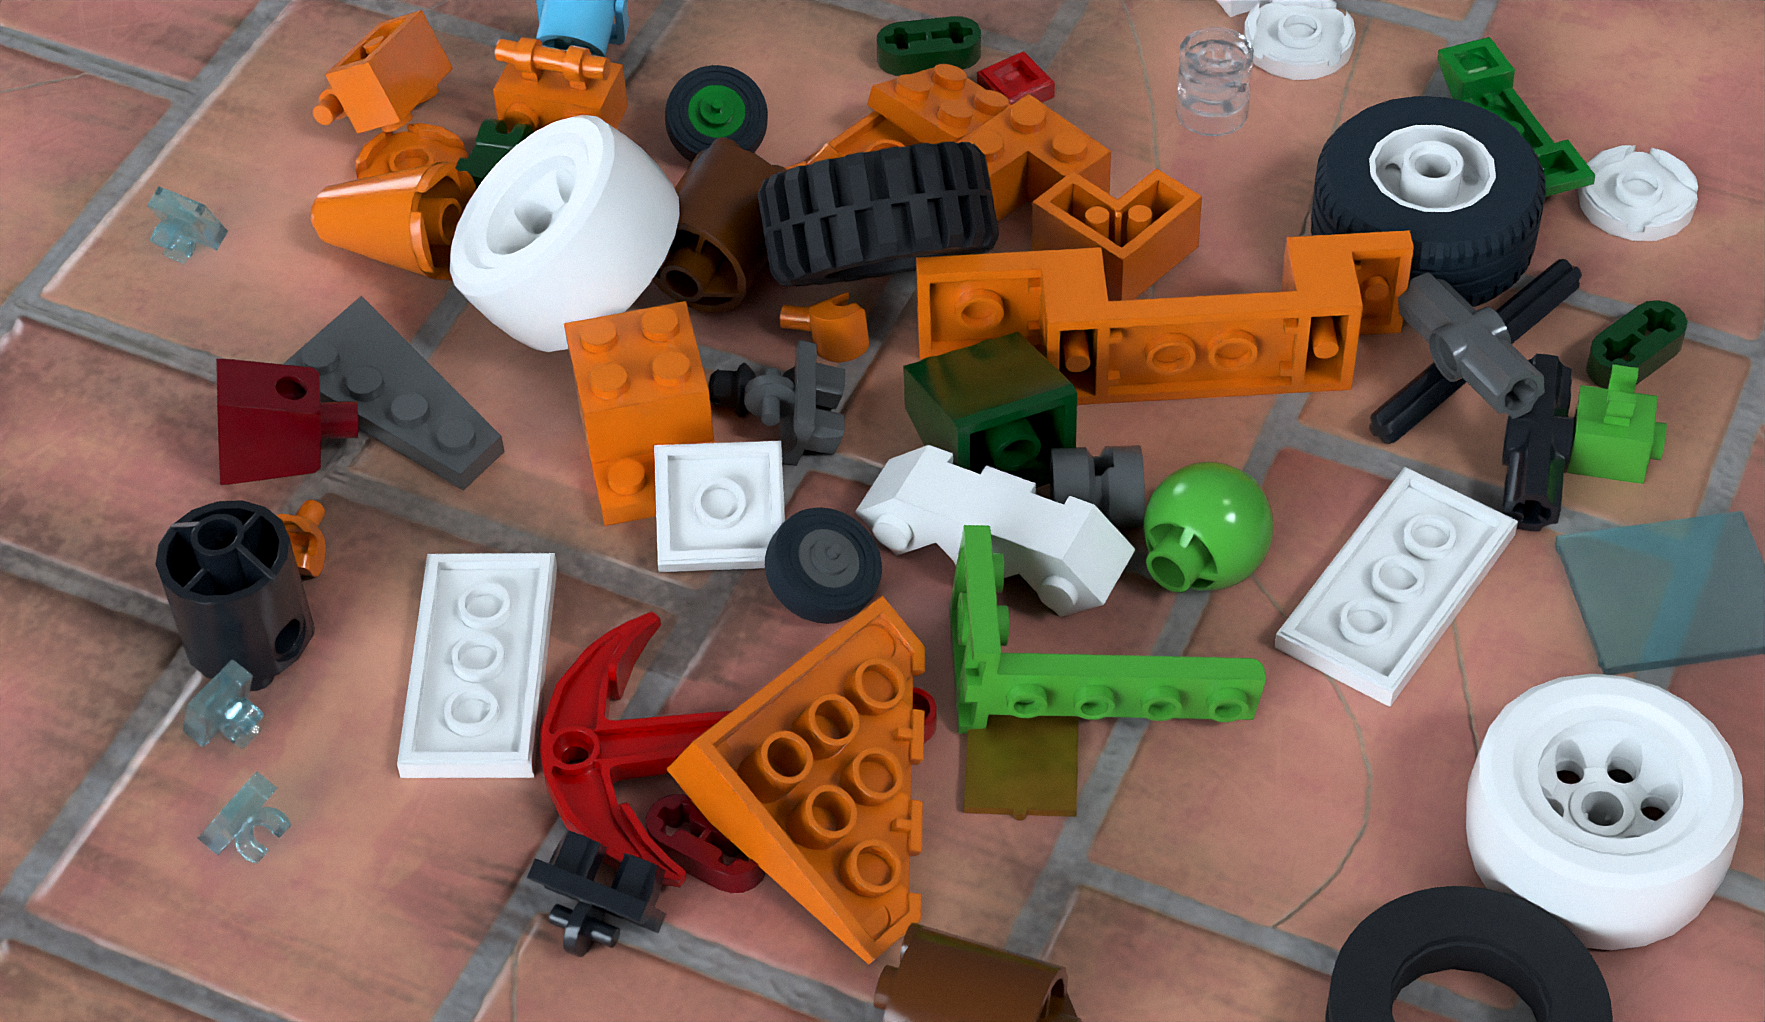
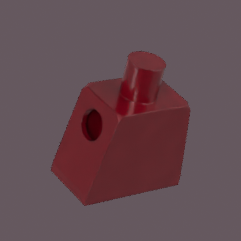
(274, 420)

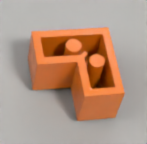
(1033, 150)
(1138, 233)

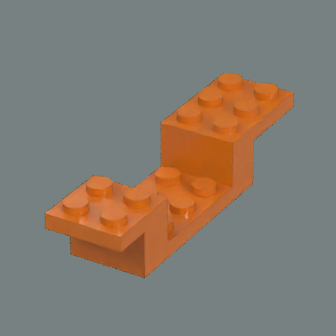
(1180, 344)

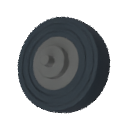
(823, 565)

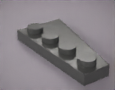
(399, 395)

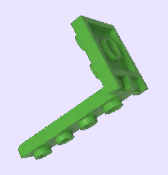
(1074, 683)

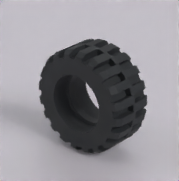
(877, 213)

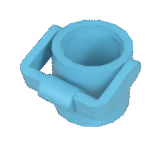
(582, 24)

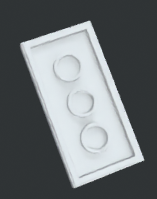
(1396, 586)
(478, 666)

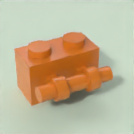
(385, 76)
(556, 84)

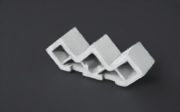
(1059, 549)

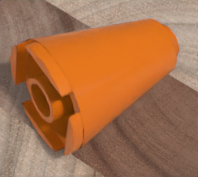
(397, 216)

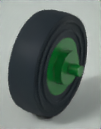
(715, 105)

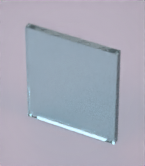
(1668, 591)

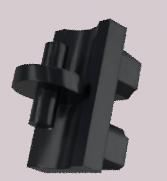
(573, 874)

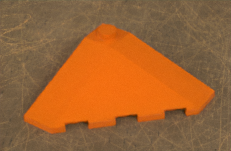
(820, 779)

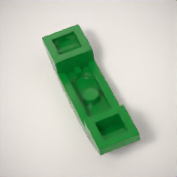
(1484, 77)

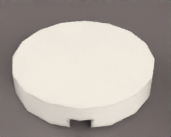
(1300, 38)
(1639, 194)

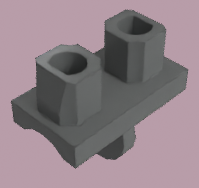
(793, 403)

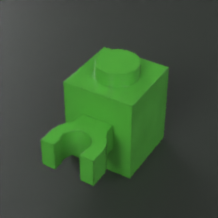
(1616, 430)

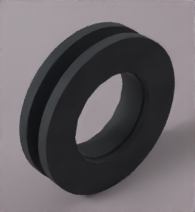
(1471, 933)

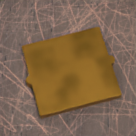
(1023, 767)

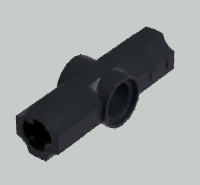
(1539, 450)

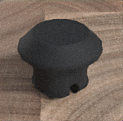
(728, 388)

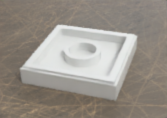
(717, 504)

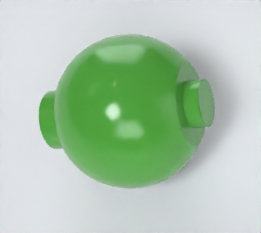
(1206, 528)

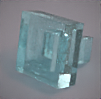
(183, 225)
(224, 707)
(241, 817)

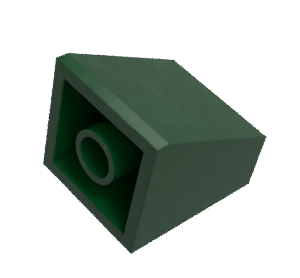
(993, 406)

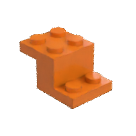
(637, 390)

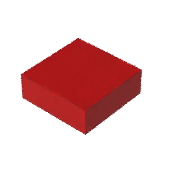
(1017, 78)

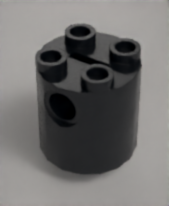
(235, 590)

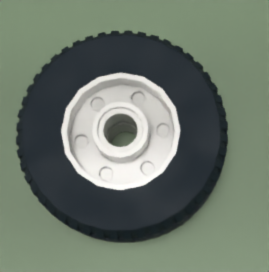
(1445, 174)

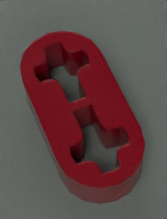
(702, 849)

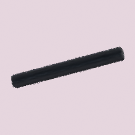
(1432, 388)

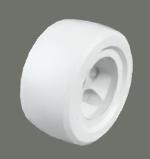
(564, 231)
(1586, 844)

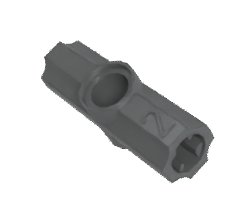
(1471, 345)

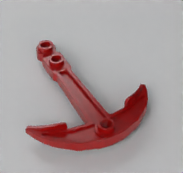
(625, 749)

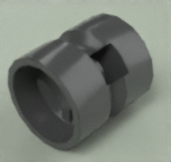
(1108, 481)

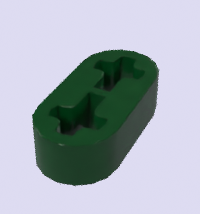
(928, 44)
(1628, 337)

